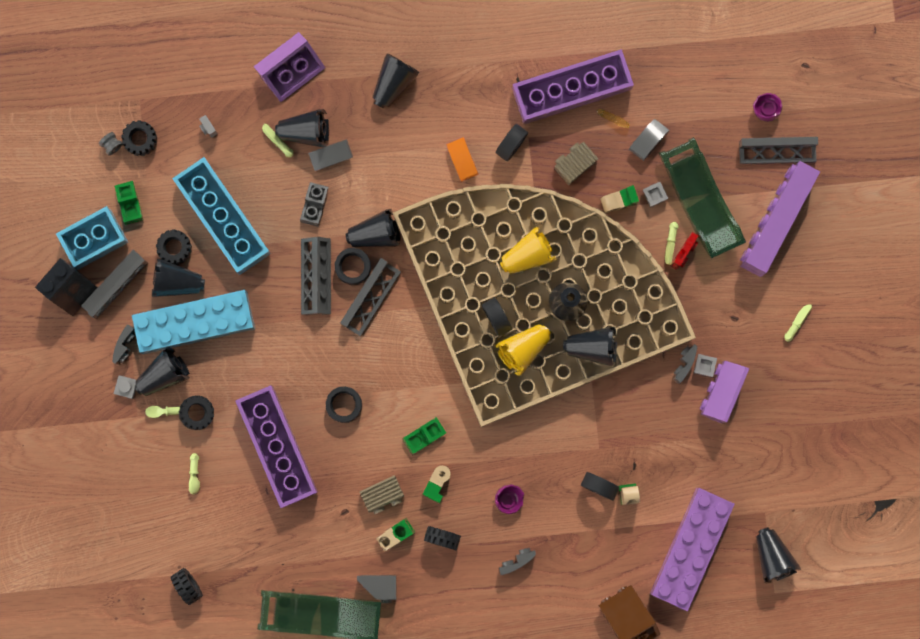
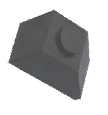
(380, 586)

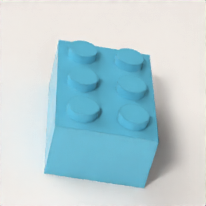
(92, 238)

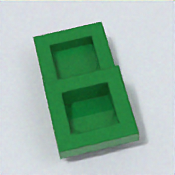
(129, 202)
(424, 435)

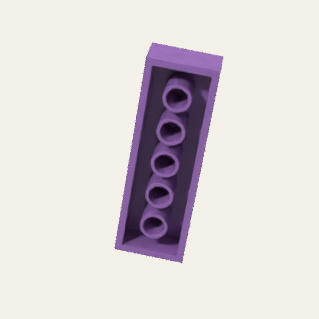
(572, 86)
(779, 219)
(276, 446)
(692, 549)

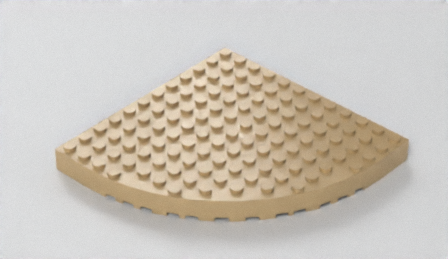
(458, 254)

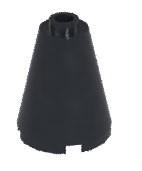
(392, 80)
(305, 128)
(375, 231)
(175, 280)
(566, 309)
(593, 346)
(162, 373)
(774, 556)

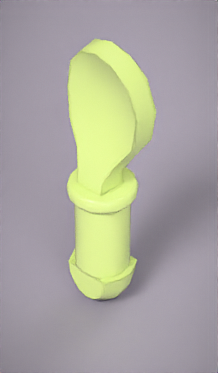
(156, 411)
(194, 483)

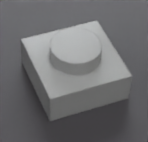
(207, 127)
(655, 194)
(705, 365)
(125, 387)

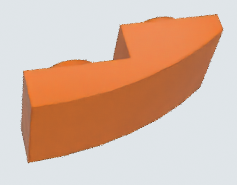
(462, 159)

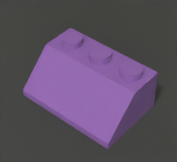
(289, 66)
(723, 391)

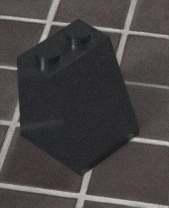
(66, 287)

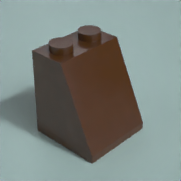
(629, 615)

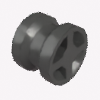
(110, 143)

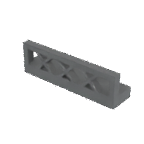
(772, 143)
(319, 276)
(114, 284)
(363, 294)

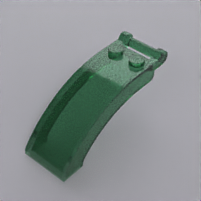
(702, 200)
(321, 615)

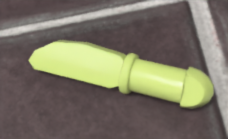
(275, 139)
(671, 243)
(800, 318)

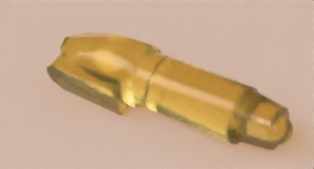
(613, 118)

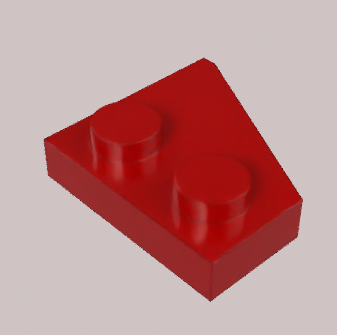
(689, 245)

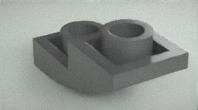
(648, 139)
(330, 155)
(314, 204)
(121, 351)
(688, 358)
(523, 557)

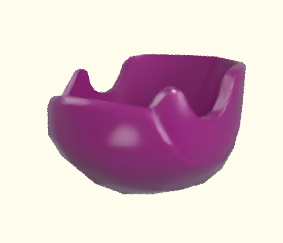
(767, 107)
(509, 499)

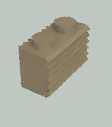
(575, 163)
(382, 494)

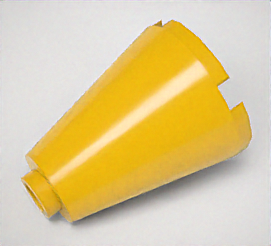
(528, 253)
(523, 347)

